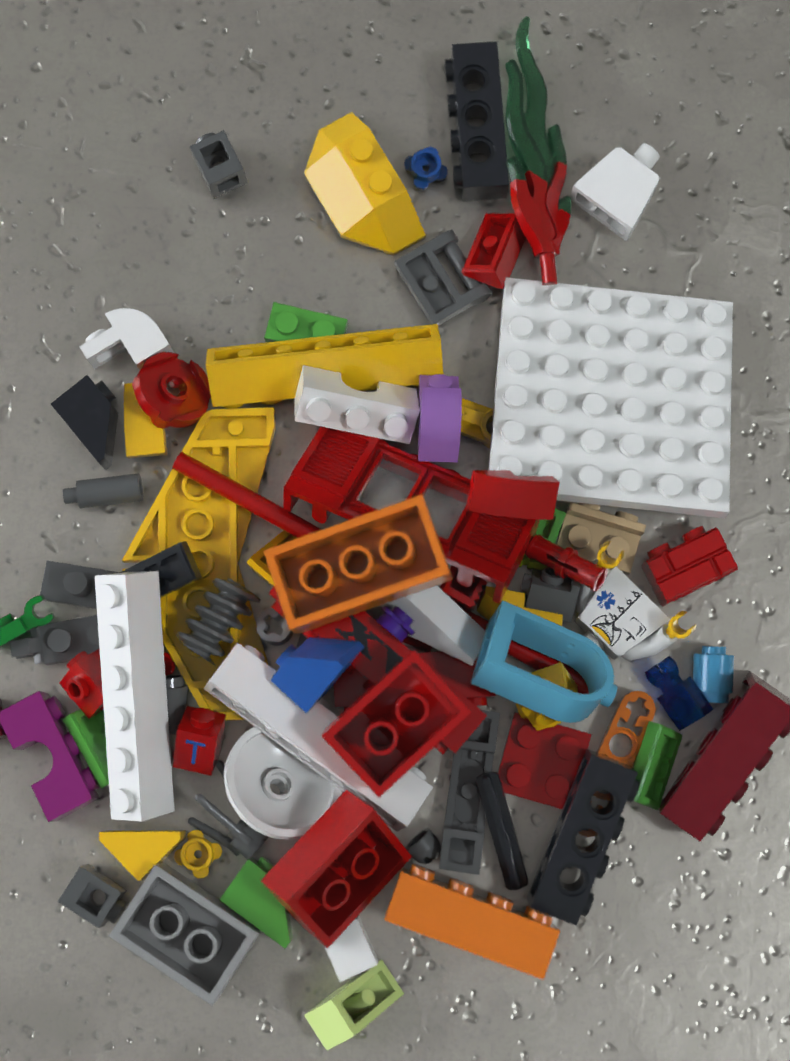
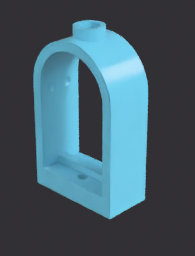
(551, 640)

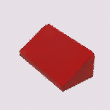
(495, 249)

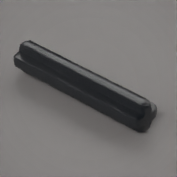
(502, 830)

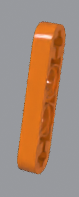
(641, 722)

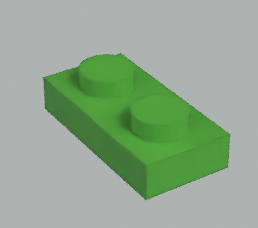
(298, 323)

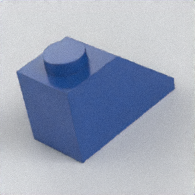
(313, 668)

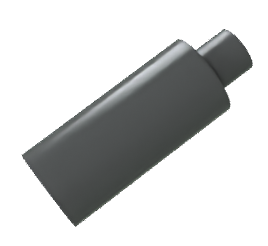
(105, 491)

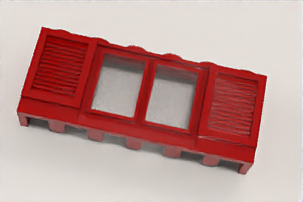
(363, 474)

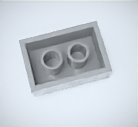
(185, 932)

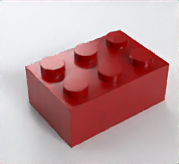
(337, 868)

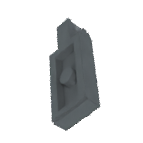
(58, 641)

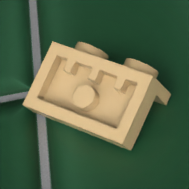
(587, 529)

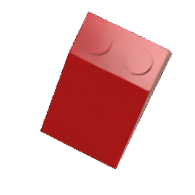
(395, 723)

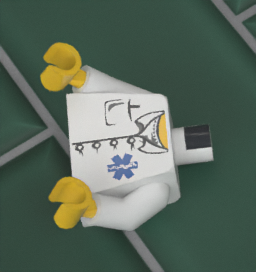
(623, 617)

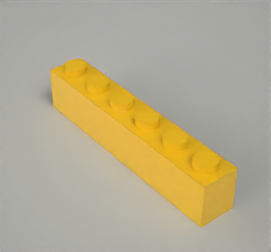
(273, 369)

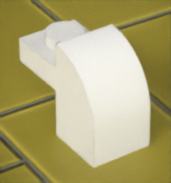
(130, 332)

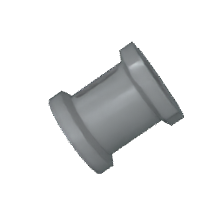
(263, 628)

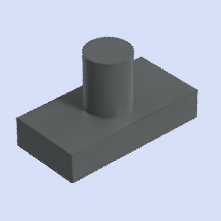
(71, 584)

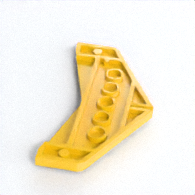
(215, 530)

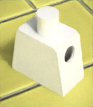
(619, 188)

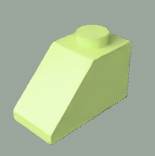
(354, 1005)

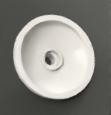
(303, 795)

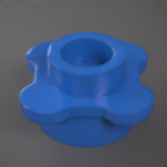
(429, 157)

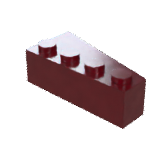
(728, 759)

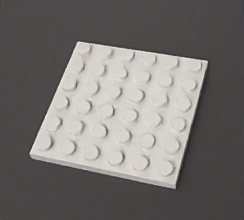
(616, 396)

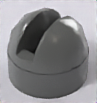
(424, 847)

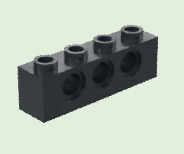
(478, 65)
(575, 899)

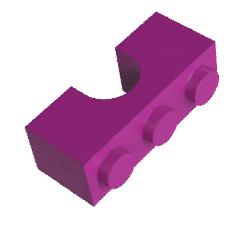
(69, 783)

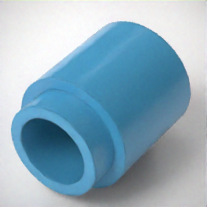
(714, 673)

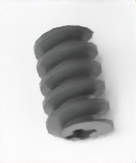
(217, 618)

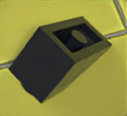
(91, 417)

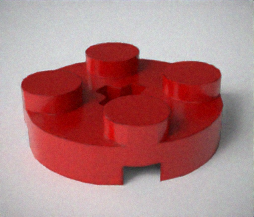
(162, 406)

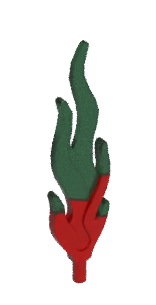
(539, 163)

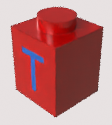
(199, 740)

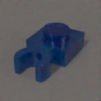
(680, 697)

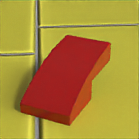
(512, 495)

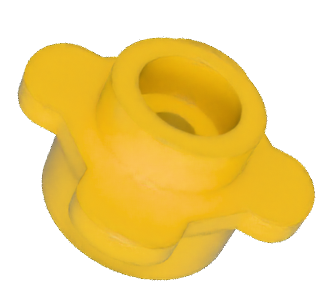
(186, 855)

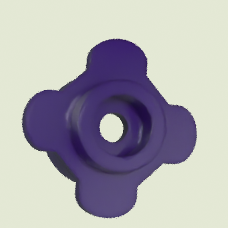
(396, 622)

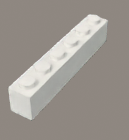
(247, 689)
(134, 695)

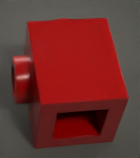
(84, 682)

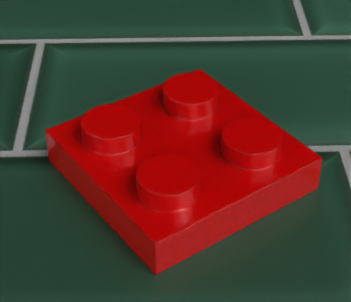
(541, 762)

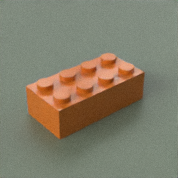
(357, 565)
(473, 922)

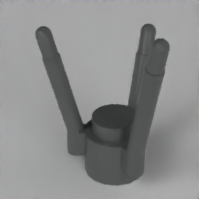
(243, 837)

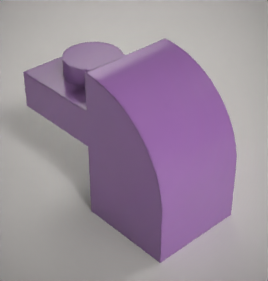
(439, 418)

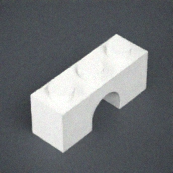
(329, 403)

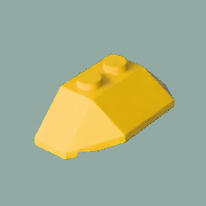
(361, 188)

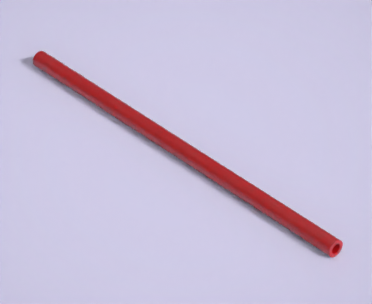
(300, 527)

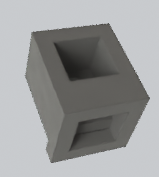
(222, 177)
(550, 592)
(79, 897)

